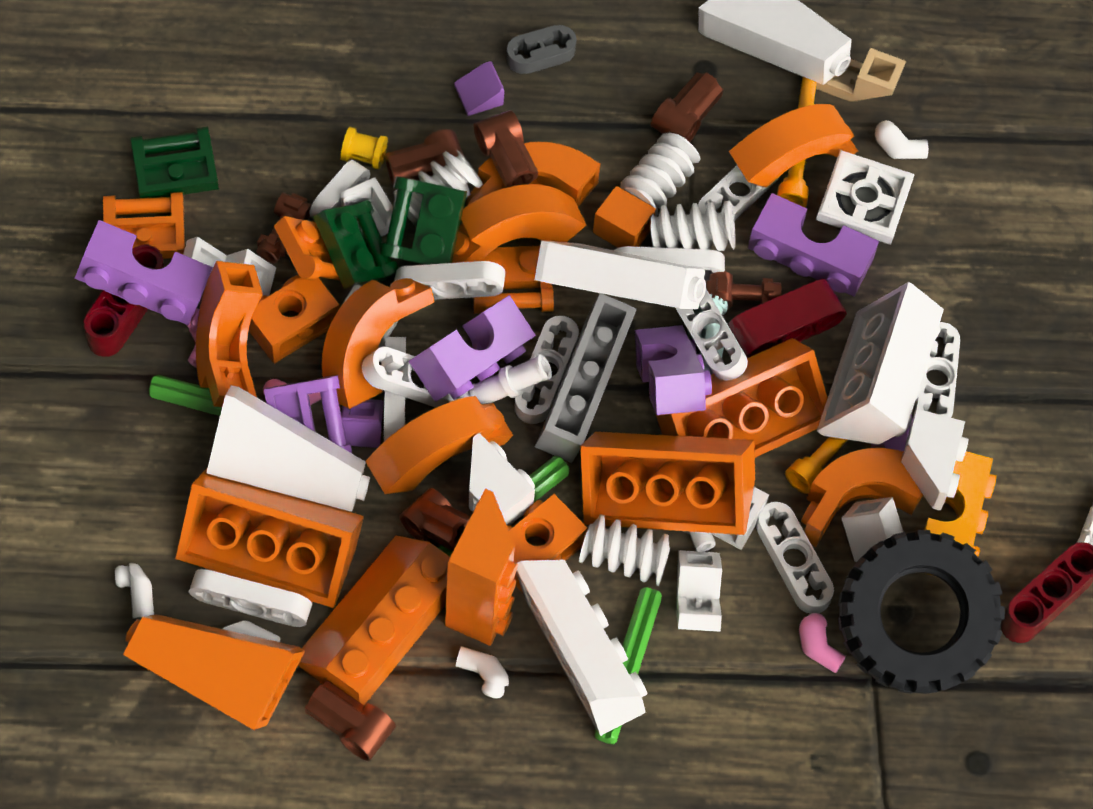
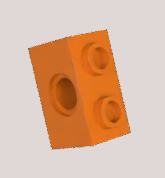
(284, 335)
(554, 524)

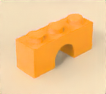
(973, 486)

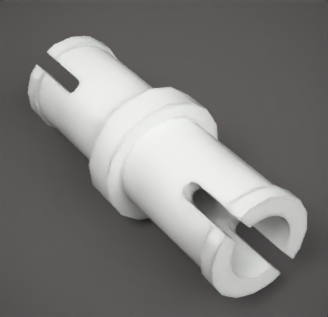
(512, 380)

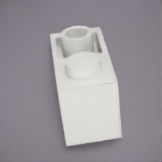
(931, 455)
(492, 471)

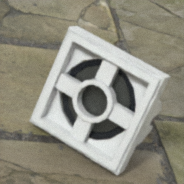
(865, 196)

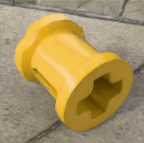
(364, 148)

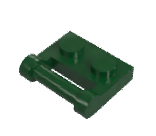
(175, 172)
(436, 224)
(347, 247)

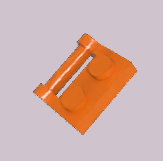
(160, 231)
(306, 248)
(520, 270)

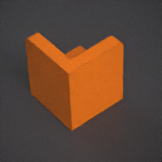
(623, 219)

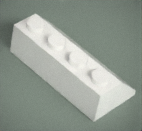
(882, 367)
(581, 643)

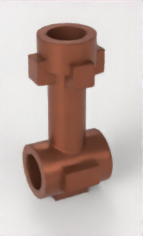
(294, 206)
(722, 285)

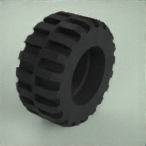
(977, 600)

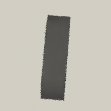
(541, 49)

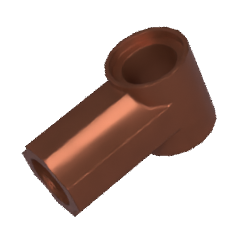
(688, 108)
(503, 141)
(417, 158)
(435, 519)
(359, 726)

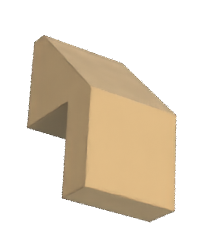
(866, 80)

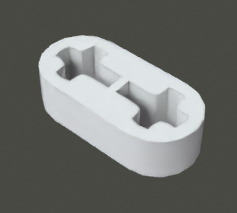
(349, 176)

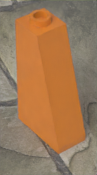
(219, 666)

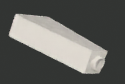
(780, 34)
(620, 274)
(281, 455)

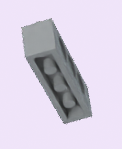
(585, 378)

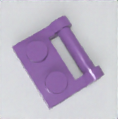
(294, 402)

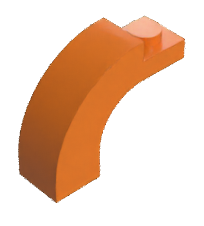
(790, 140)
(556, 166)
(516, 214)
(223, 329)
(359, 329)
(432, 439)
(855, 476)

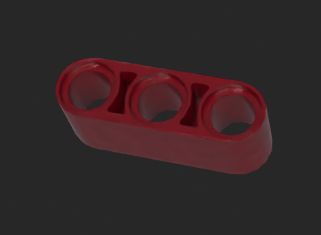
(792, 315)
(118, 317)
(1041, 607)

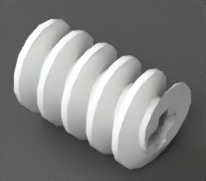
(662, 170)
(454, 175)
(694, 228)
(625, 549)

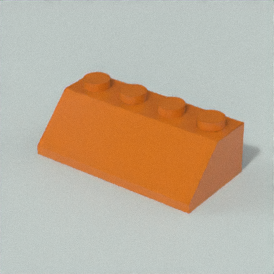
(769, 403)
(668, 481)
(269, 537)
(482, 575)
(379, 618)

